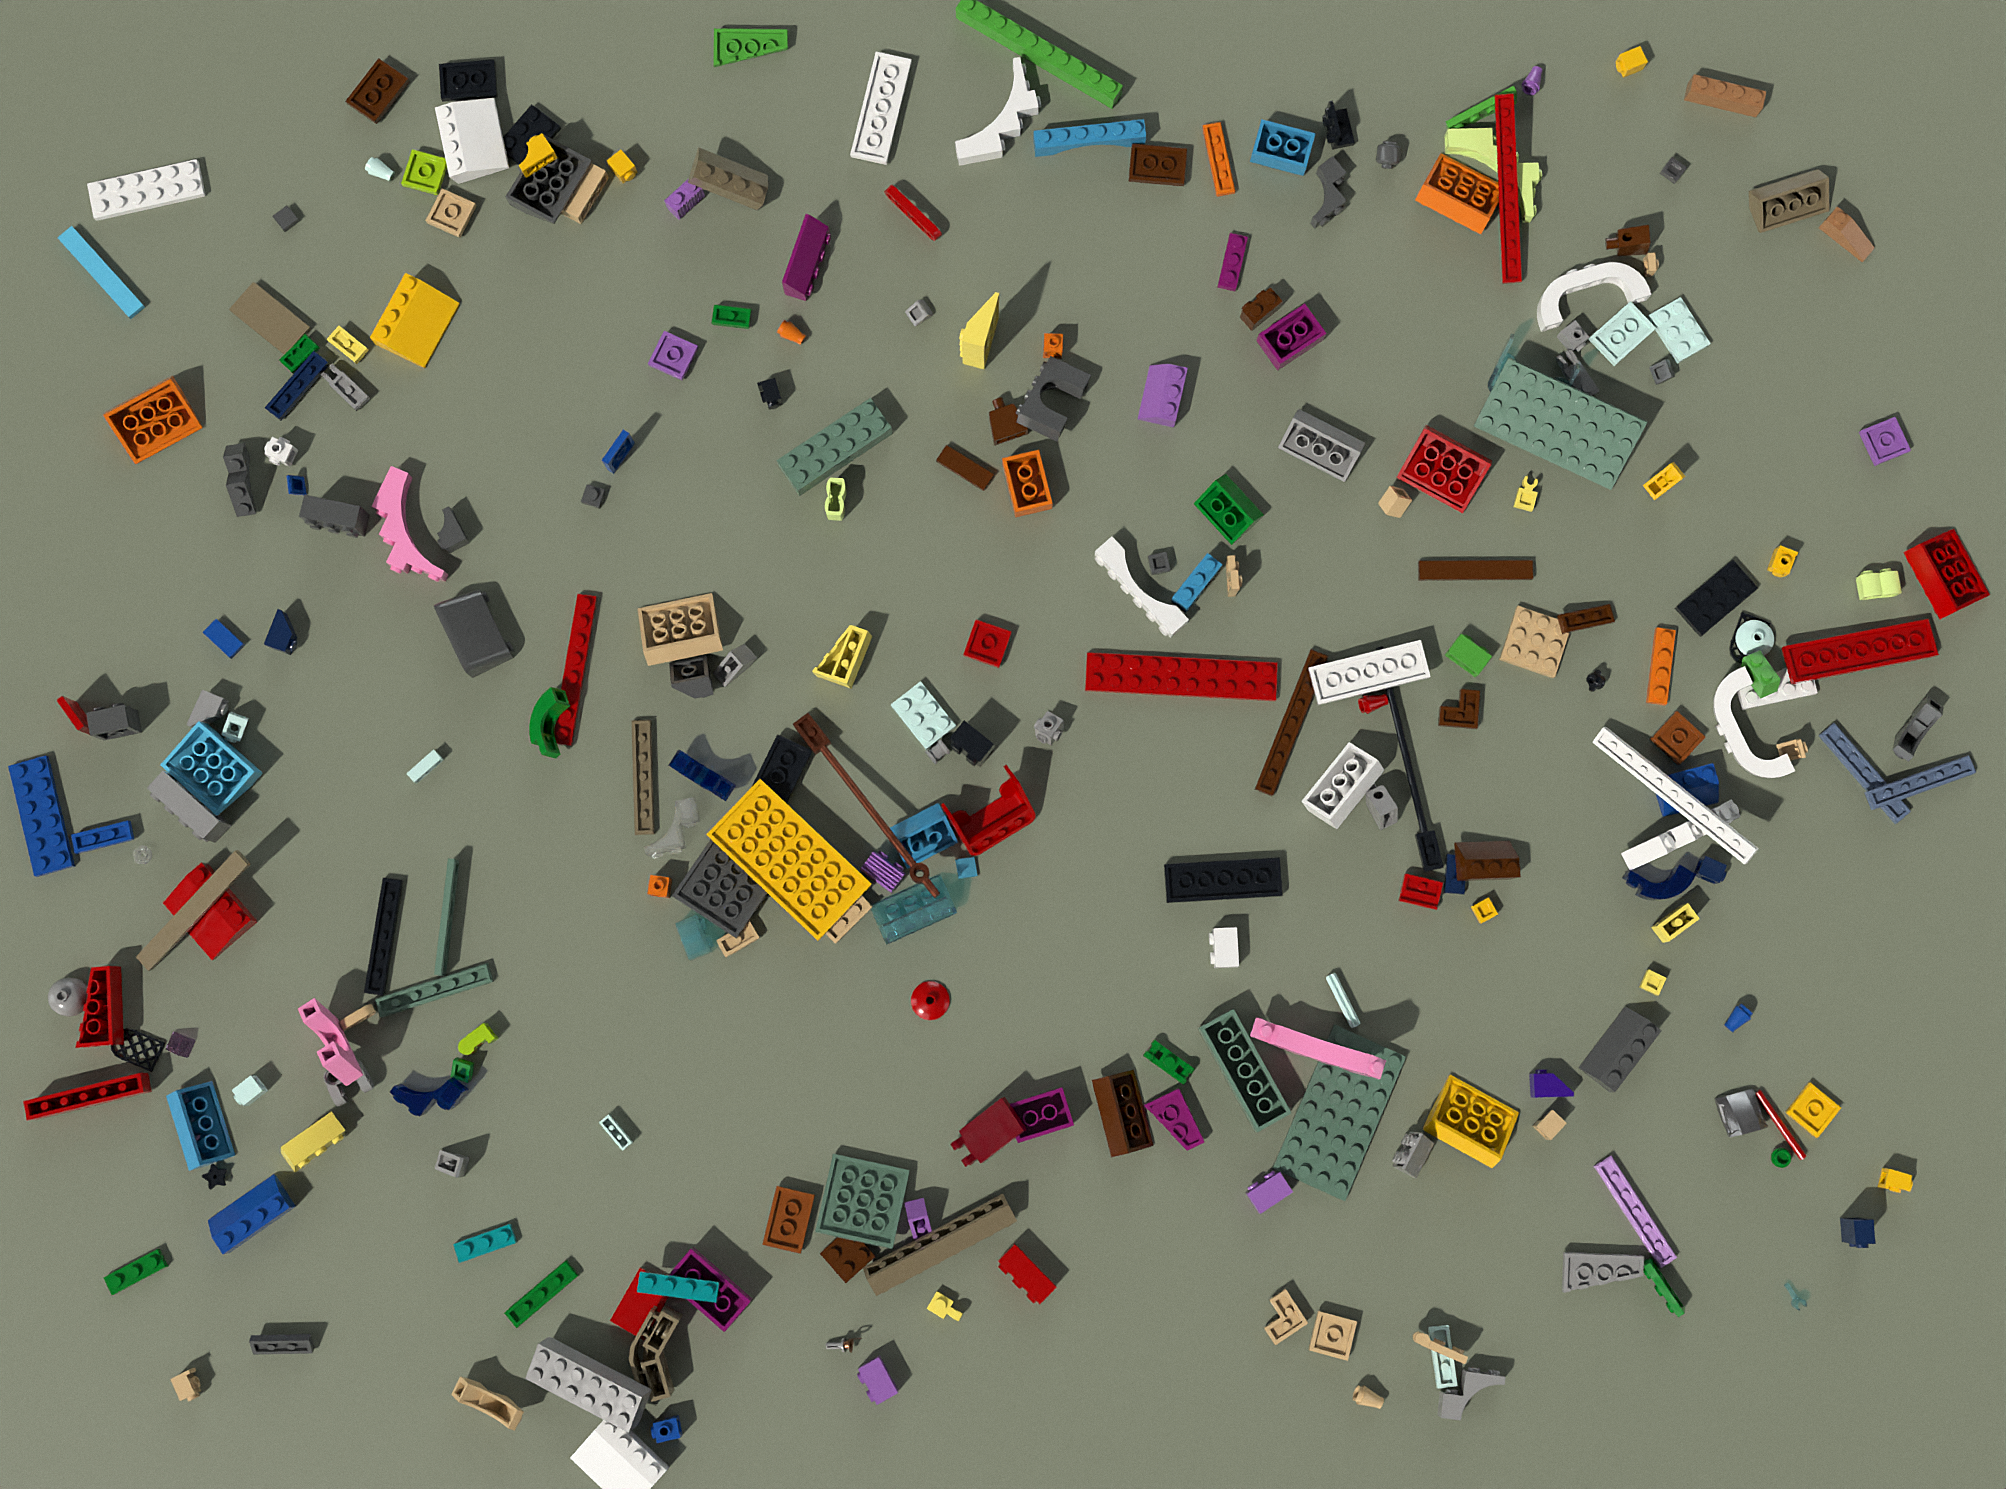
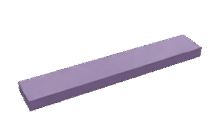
(1635, 1211)

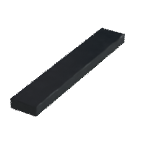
(383, 936)

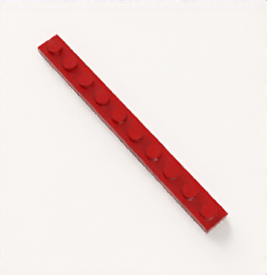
(1508, 188)

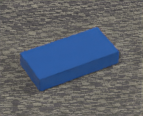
(223, 638)

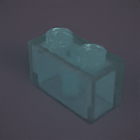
(694, 937)

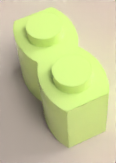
(834, 503)
(1878, 585)

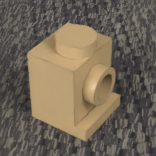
(186, 1385)

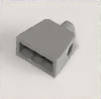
(1381, 806)

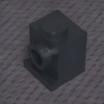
(770, 393)

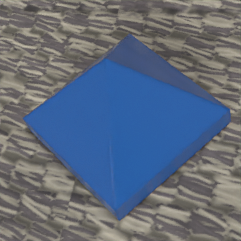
(296, 485)

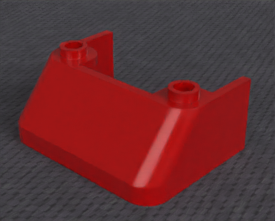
(995, 820)

